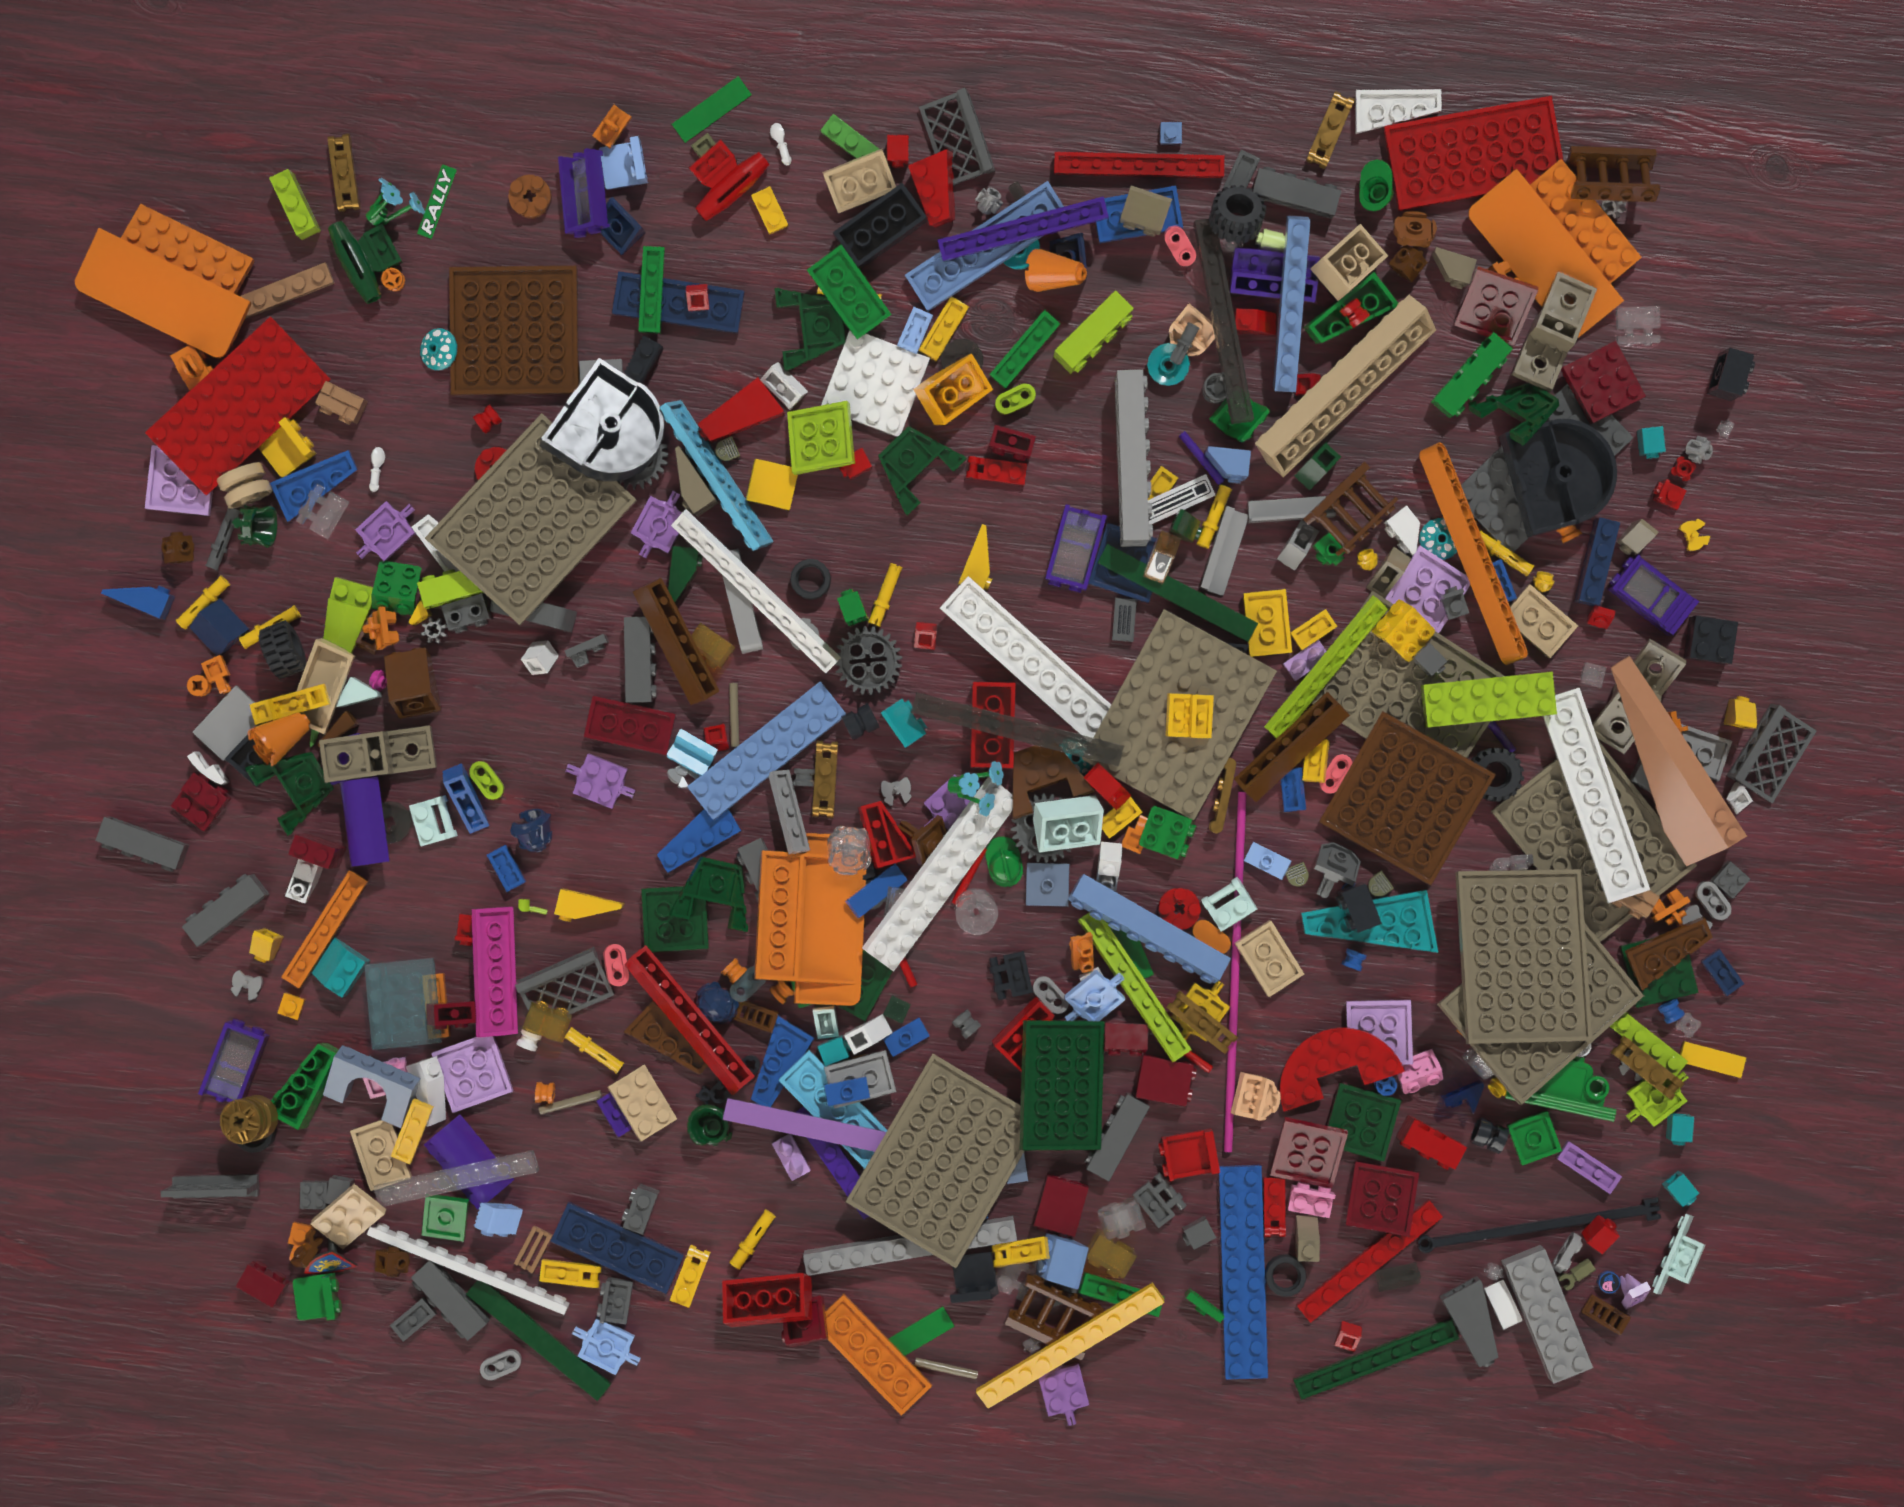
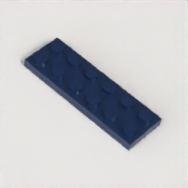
(724, 304)
(617, 1247)

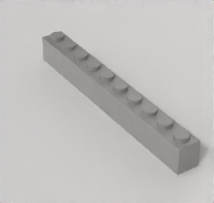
(896, 1248)

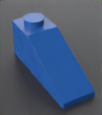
(147, 599)
(465, 798)

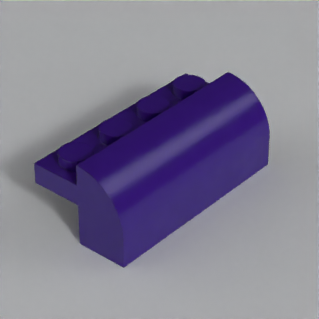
(1260, 273)
(364, 821)
(460, 1146)

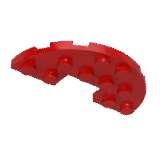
(1331, 1052)

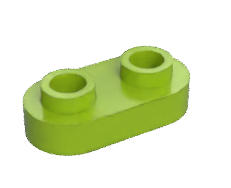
(1014, 397)
(487, 780)

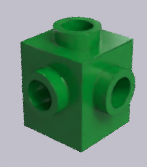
(1323, 553)

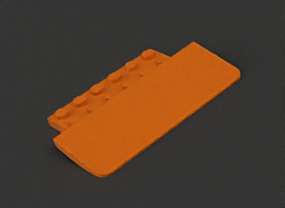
(1548, 233)
(170, 280)
(807, 926)

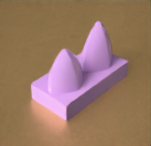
(1304, 660)
(791, 1156)
(1633, 1291)

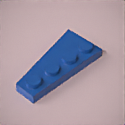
(697, 838)

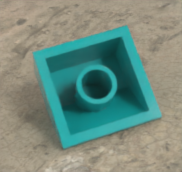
(904, 723)
(340, 967)

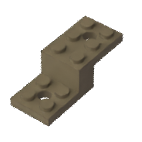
(1554, 331)
(1657, 680)
(377, 753)

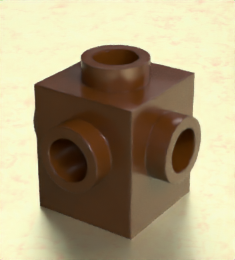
(1408, 262)
(177, 548)
(392, 1261)

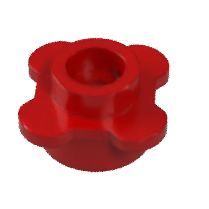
(1689, 467)

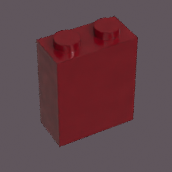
(317, 851)
(1165, 1080)
(1060, 1206)

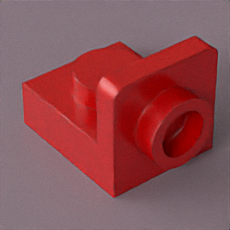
(1668, 494)
(464, 930)

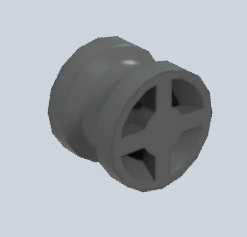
(804, 777)

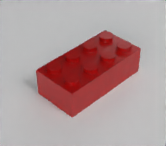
(985, 746)
(767, 1300)

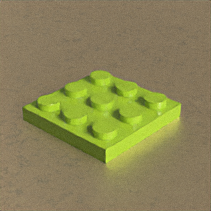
(821, 437)

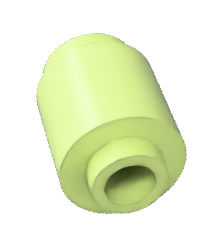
(1270, 240)

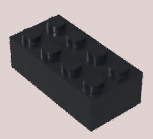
(880, 226)

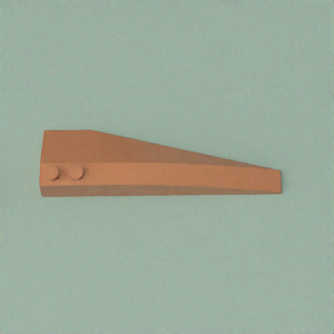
(1683, 793)

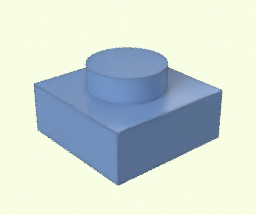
(1170, 133)

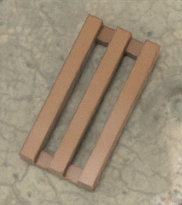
(524, 1265)

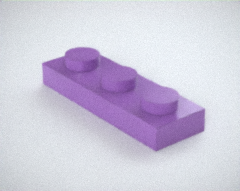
(1588, 1167)

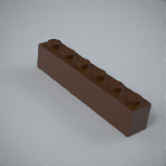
(676, 641)
(1291, 747)

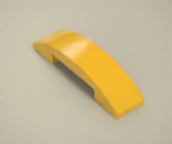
(289, 704)

